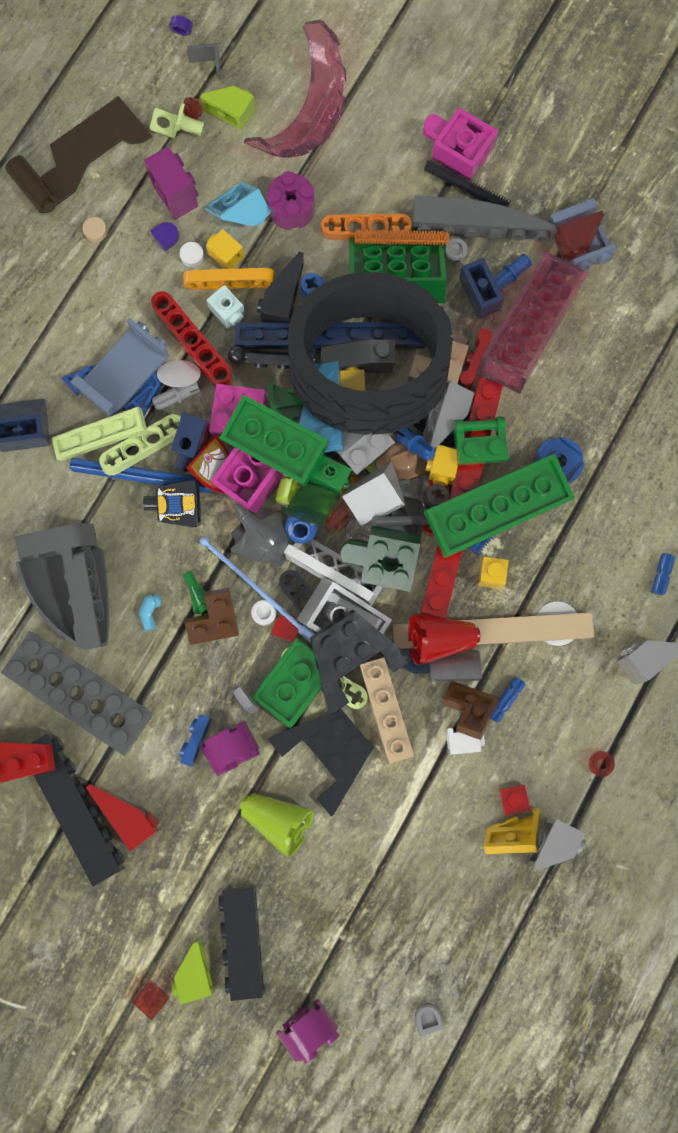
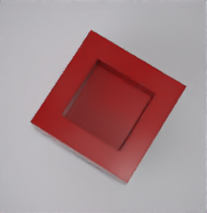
(514, 800)

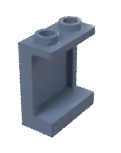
(600, 249)

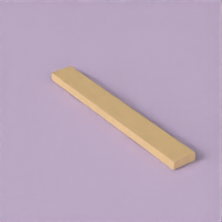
(519, 629)

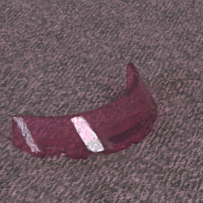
(322, 103)

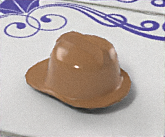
(405, 463)

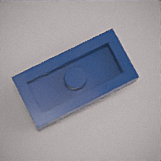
(191, 749)

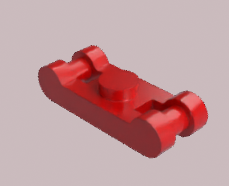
(482, 341)

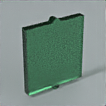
(312, 504)

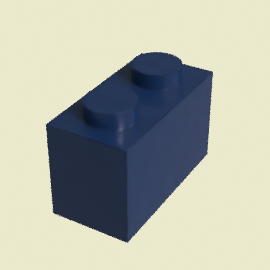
(481, 288)

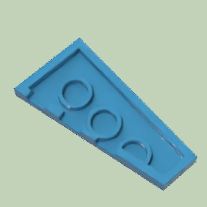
(332, 372)

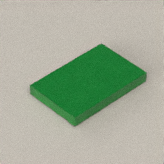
(290, 684)

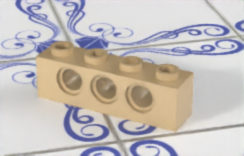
(386, 711)

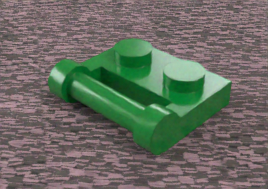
(481, 449)

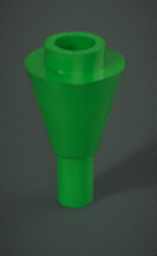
(196, 593)

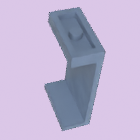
(123, 369)

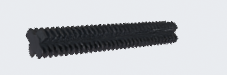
(465, 185)

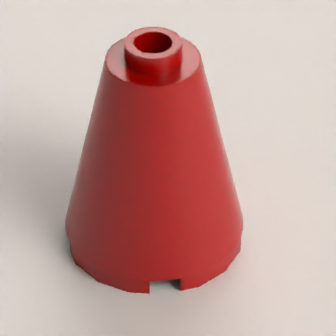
(439, 637)

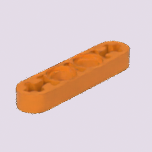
(365, 221)

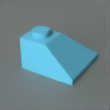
(240, 205)

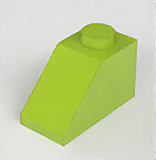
(230, 105)
(193, 976)

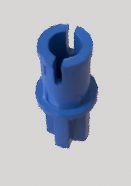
(512, 271)
(416, 444)

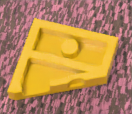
(514, 835)

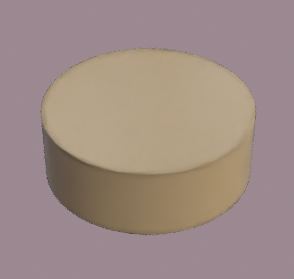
(94, 229)

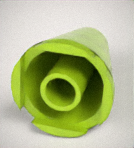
(277, 821)

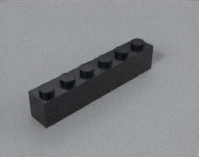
(78, 817)

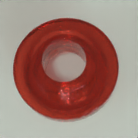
(192, 108)
(609, 763)

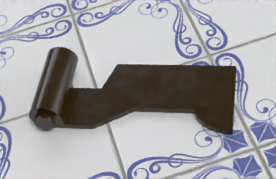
(75, 152)

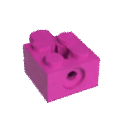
(460, 132)

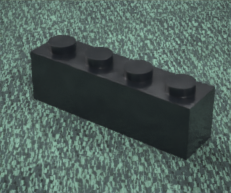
(242, 943)

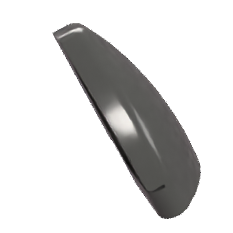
(67, 582)

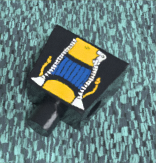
(176, 503)

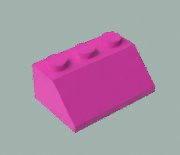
(246, 479)

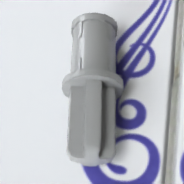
(174, 395)

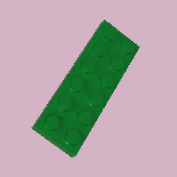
(499, 505)

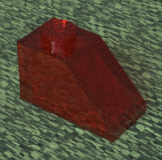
(577, 236)

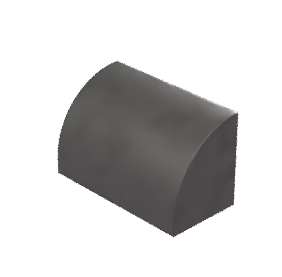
(457, 667)

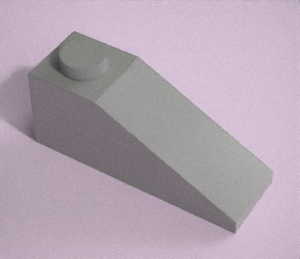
(452, 406)

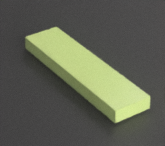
(99, 434)

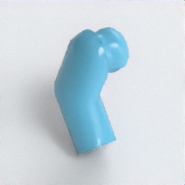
(146, 609)

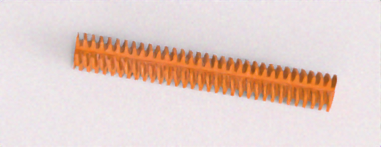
(388, 236)

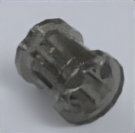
(440, 495)

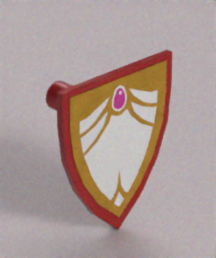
(208, 462)

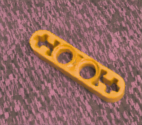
(231, 278)

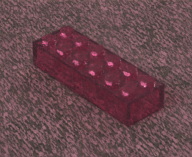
(531, 322)

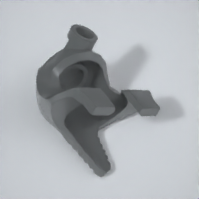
(263, 536)

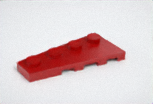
(24, 760)

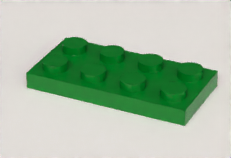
(274, 440)

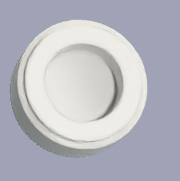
(191, 254)
(263, 613)

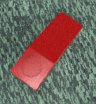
(128, 820)

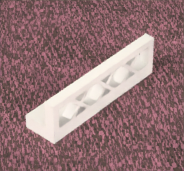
(314, 566)

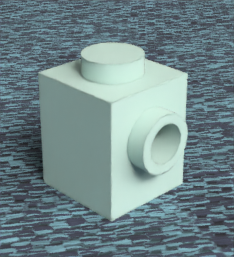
(226, 307)

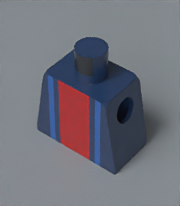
(193, 431)

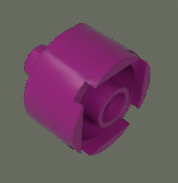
(291, 201)
(230, 747)
(307, 1032)

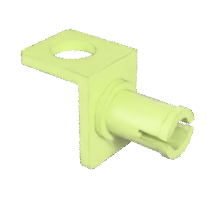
(176, 123)

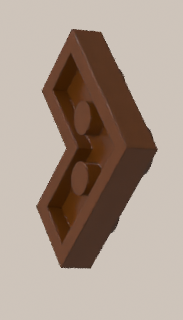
(219, 621)
(476, 708)

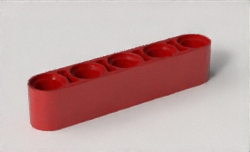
(187, 331)

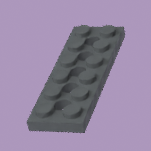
(60, 698)

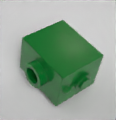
(338, 482)

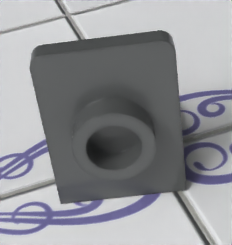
(205, 52)

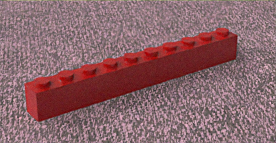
(467, 478)

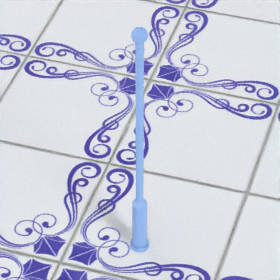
(303, 630)

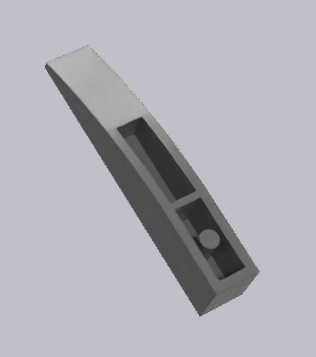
(477, 218)

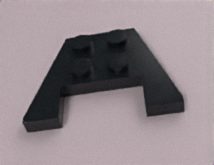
(346, 646)
(338, 747)

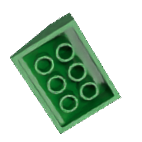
(412, 262)

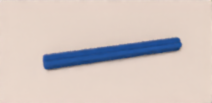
(131, 473)

